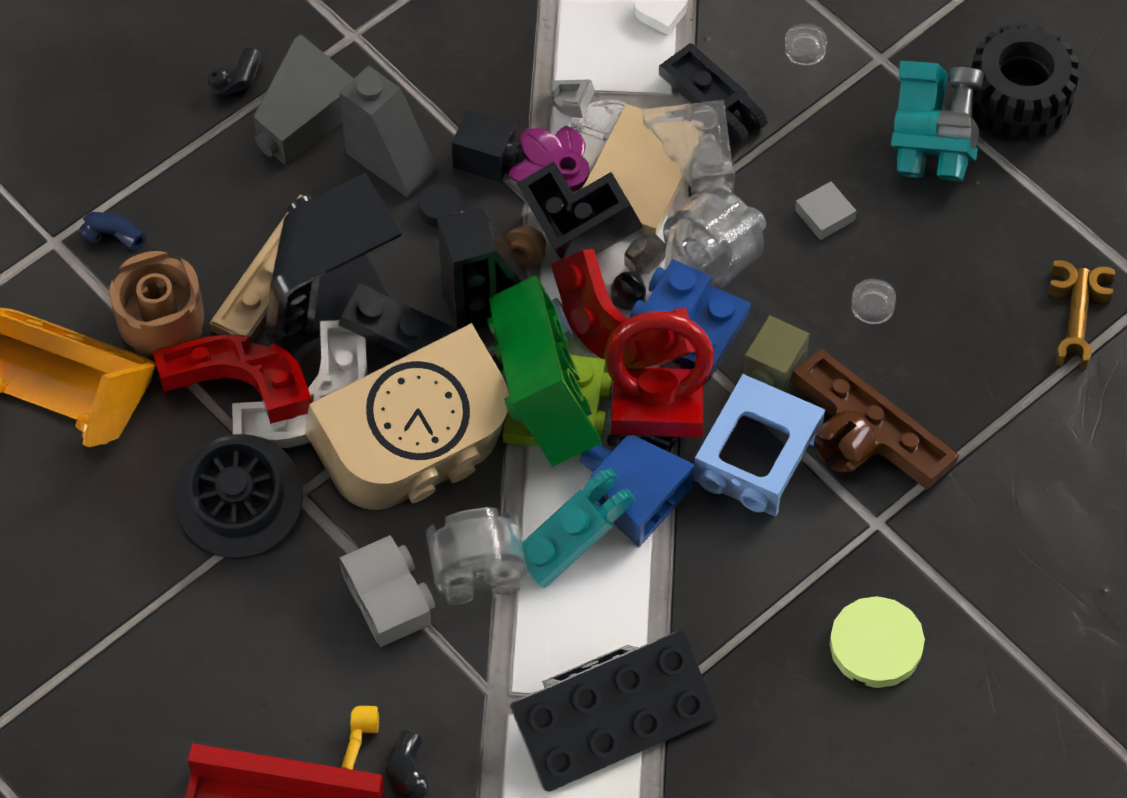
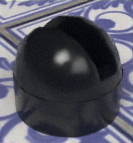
(622, 293)

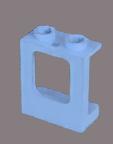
(771, 408)

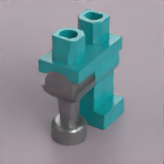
(929, 131)

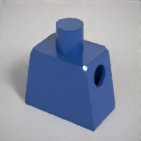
(650, 474)

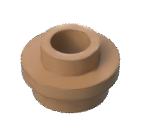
(527, 245)

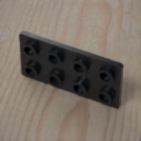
(612, 709)

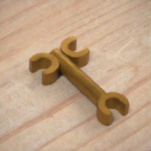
(1082, 285)

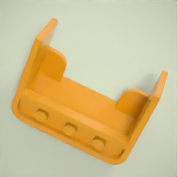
(71, 374)

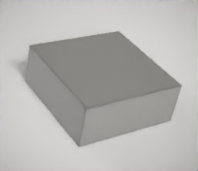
(825, 210)

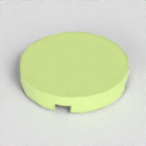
(877, 641)

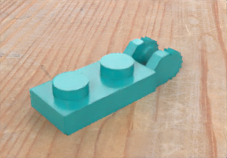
(574, 528)

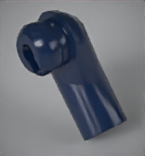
(112, 224)

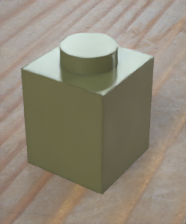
(776, 353)

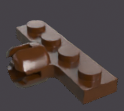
(867, 424)

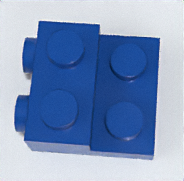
(709, 307)

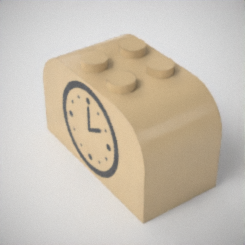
(411, 423)

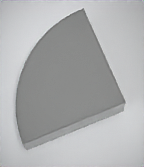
(572, 96)

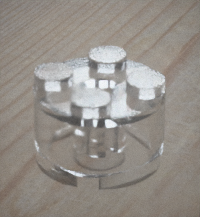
(716, 233)
(476, 555)

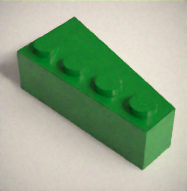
(540, 371)

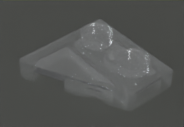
(695, 140)

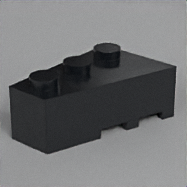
(474, 266)

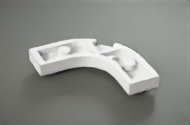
(341, 364)

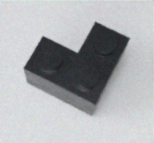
(582, 220)

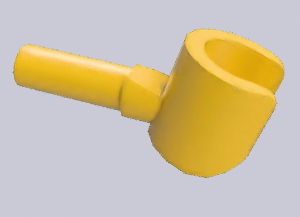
(363, 720)

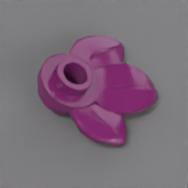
(563, 148)

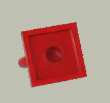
(658, 398)

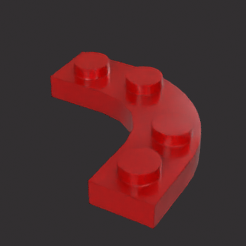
(596, 318)
(268, 369)

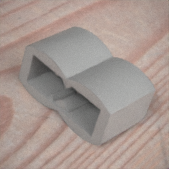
(386, 590)

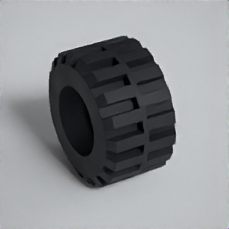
(1030, 56)

